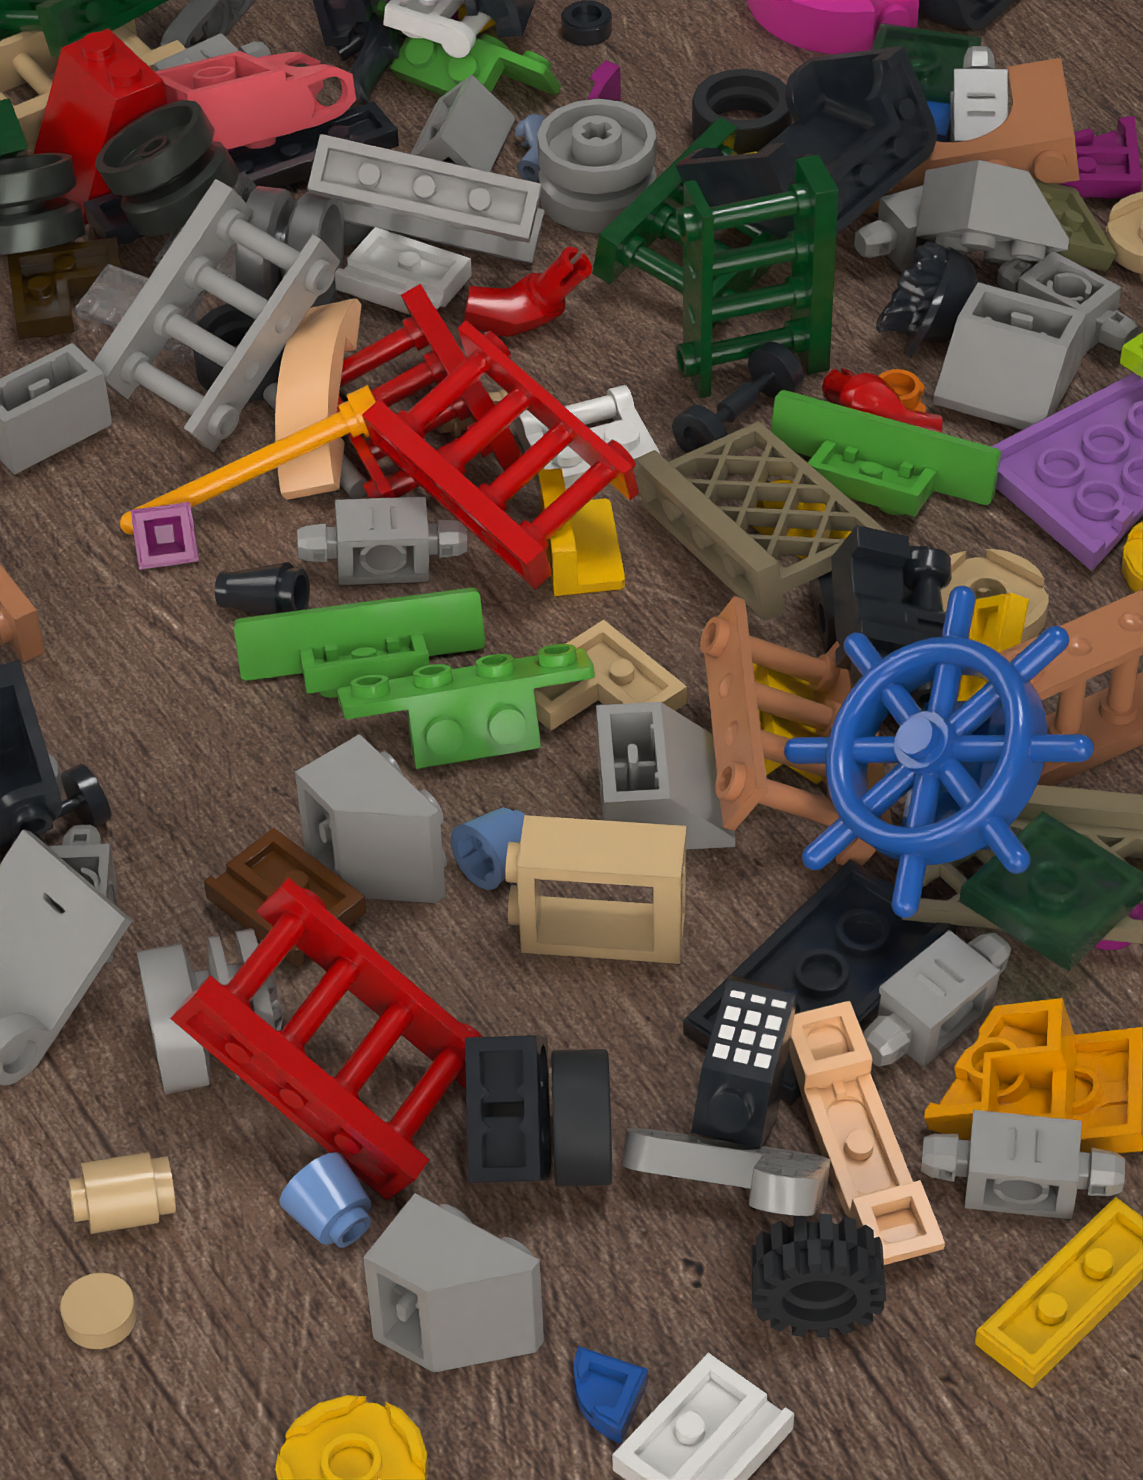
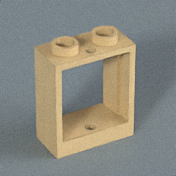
(604, 855)

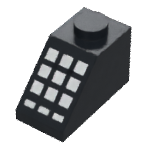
(745, 1062)

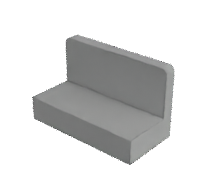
(466, 127)

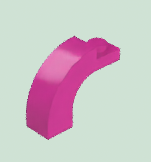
(832, 24)

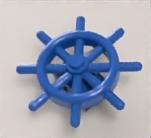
(960, 761)

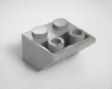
(988, 211)
(1010, 357)
(50, 407)
(659, 771)
(372, 824)
(452, 1290)

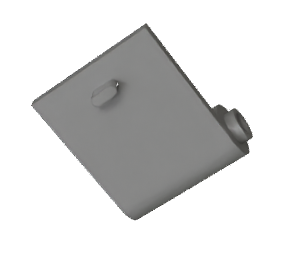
(46, 953)

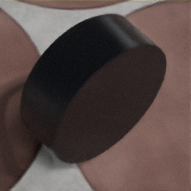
(586, 23)

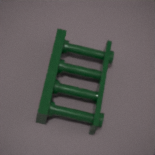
(68, 20)
(653, 216)
(807, 292)

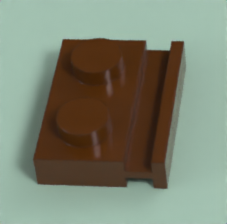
(263, 869)

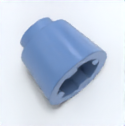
(483, 844)
(328, 1201)

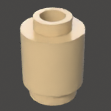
(122, 1192)

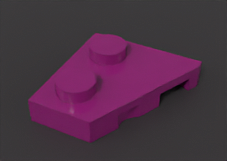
(1108, 162)

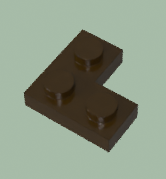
(49, 276)

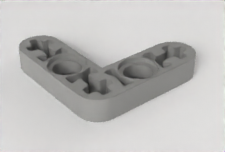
(777, 1178)

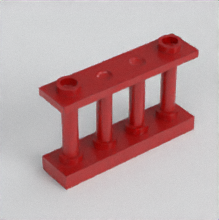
(420, 330)
(484, 507)
(288, 1079)

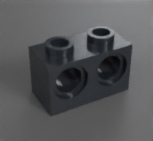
(508, 1109)

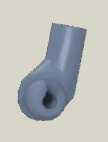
(529, 164)

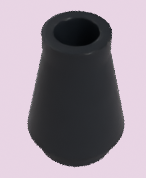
(264, 589)

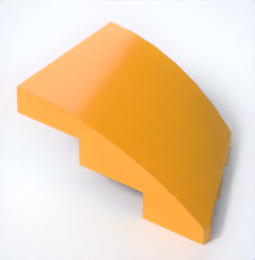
(1038, 1067)

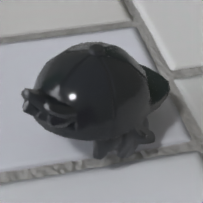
(929, 296)

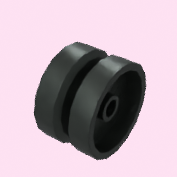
(165, 166)
(29, 203)

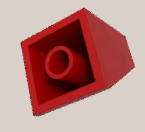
(91, 98)

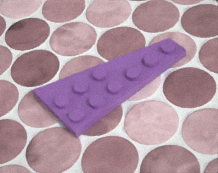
(1081, 470)

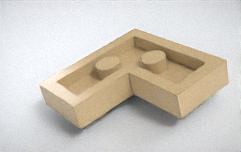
(621, 677)

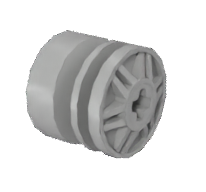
(169, 980)

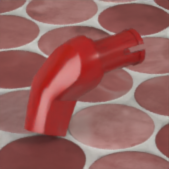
(530, 301)
(874, 396)

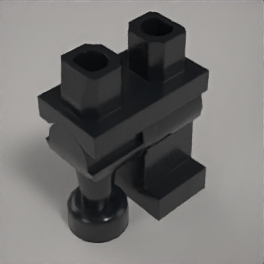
(869, 595)

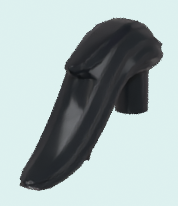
(378, 48)

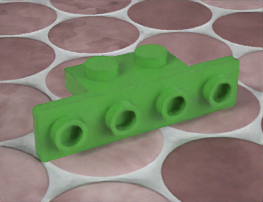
(432, 68)
(884, 458)
(359, 638)
(470, 708)

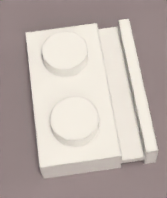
(393, 264)
(705, 1430)

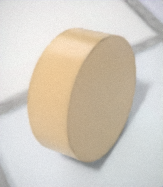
(98, 1310)

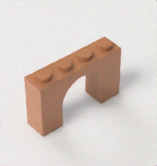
(1032, 138)

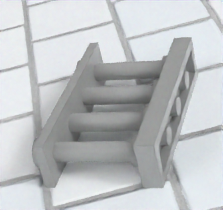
(429, 198)
(173, 287)

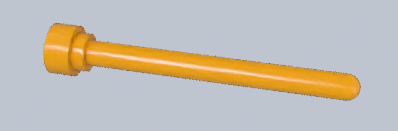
(345, 421)

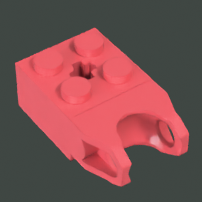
(258, 97)

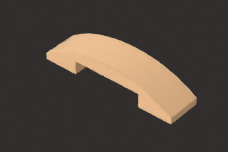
(310, 392)
(856, 1133)

